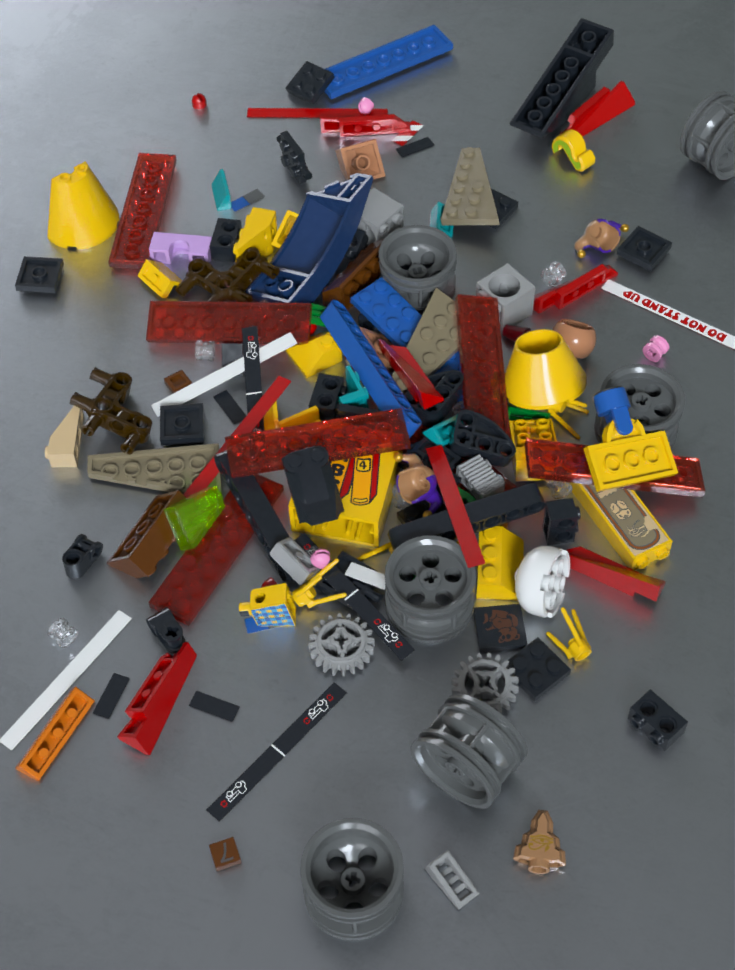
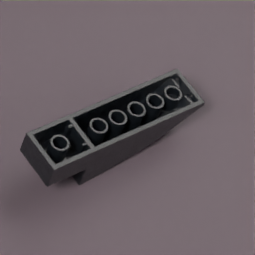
(566, 80)

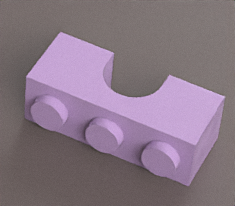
(167, 245)

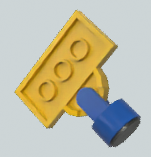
(627, 451)

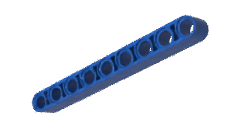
(367, 364)

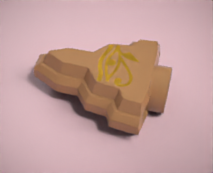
(540, 846)

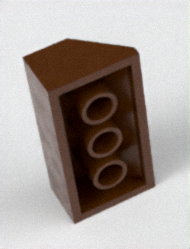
(355, 277)
(147, 539)

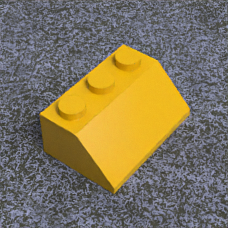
(502, 556)

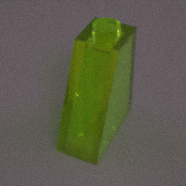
(194, 516)

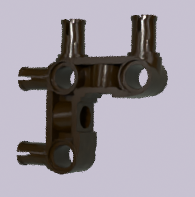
(231, 284)
(109, 414)

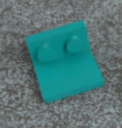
(356, 394)

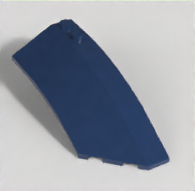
(315, 243)

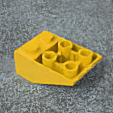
(258, 232)
(519, 431)

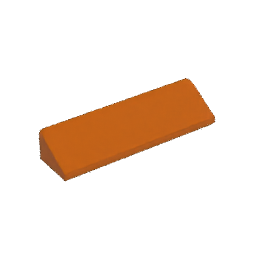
(55, 734)

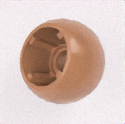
(578, 336)

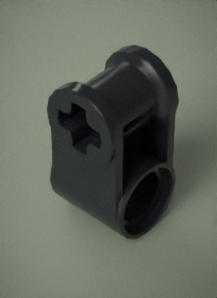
(81, 556)
(167, 630)

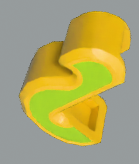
(575, 148)

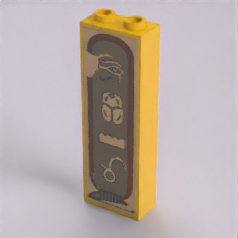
(625, 524)

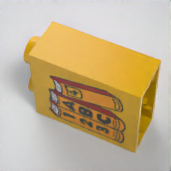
(366, 496)

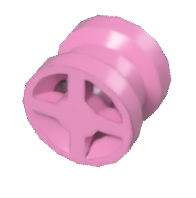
(655, 348)

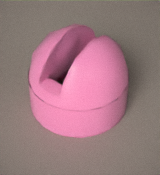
(365, 105)
(320, 558)

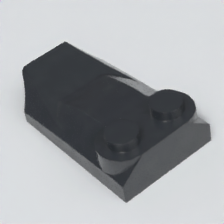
(312, 485)

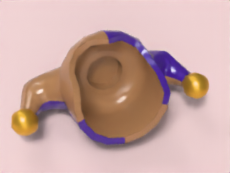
(601, 236)
(418, 483)

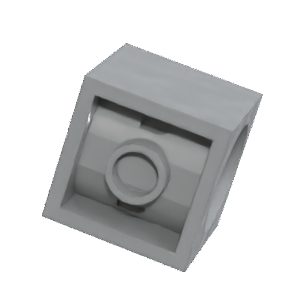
(381, 216)
(513, 293)

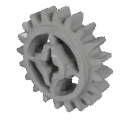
(340, 630)
(496, 671)

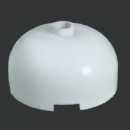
(542, 580)

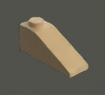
(66, 440)

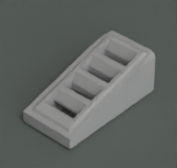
(453, 866)

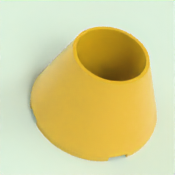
(543, 371)

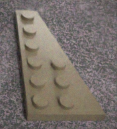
(470, 193)
(434, 337)
(155, 468)

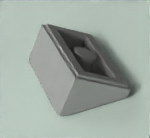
(294, 560)

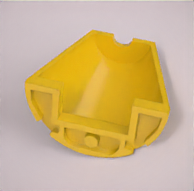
(80, 210)

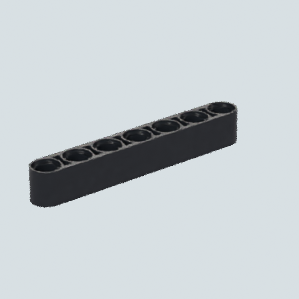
(256, 510)
(482, 515)

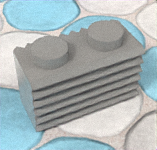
(480, 478)

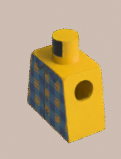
(270, 606)

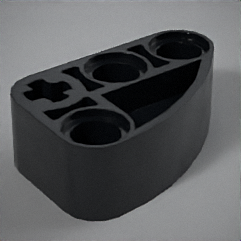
(450, 386)
(484, 433)

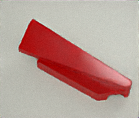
(601, 108)
(364, 125)
(573, 289)
(411, 375)
(614, 574)
(156, 699)

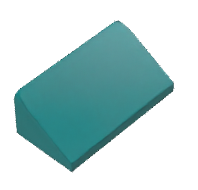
(221, 192)
(435, 219)
(441, 433)

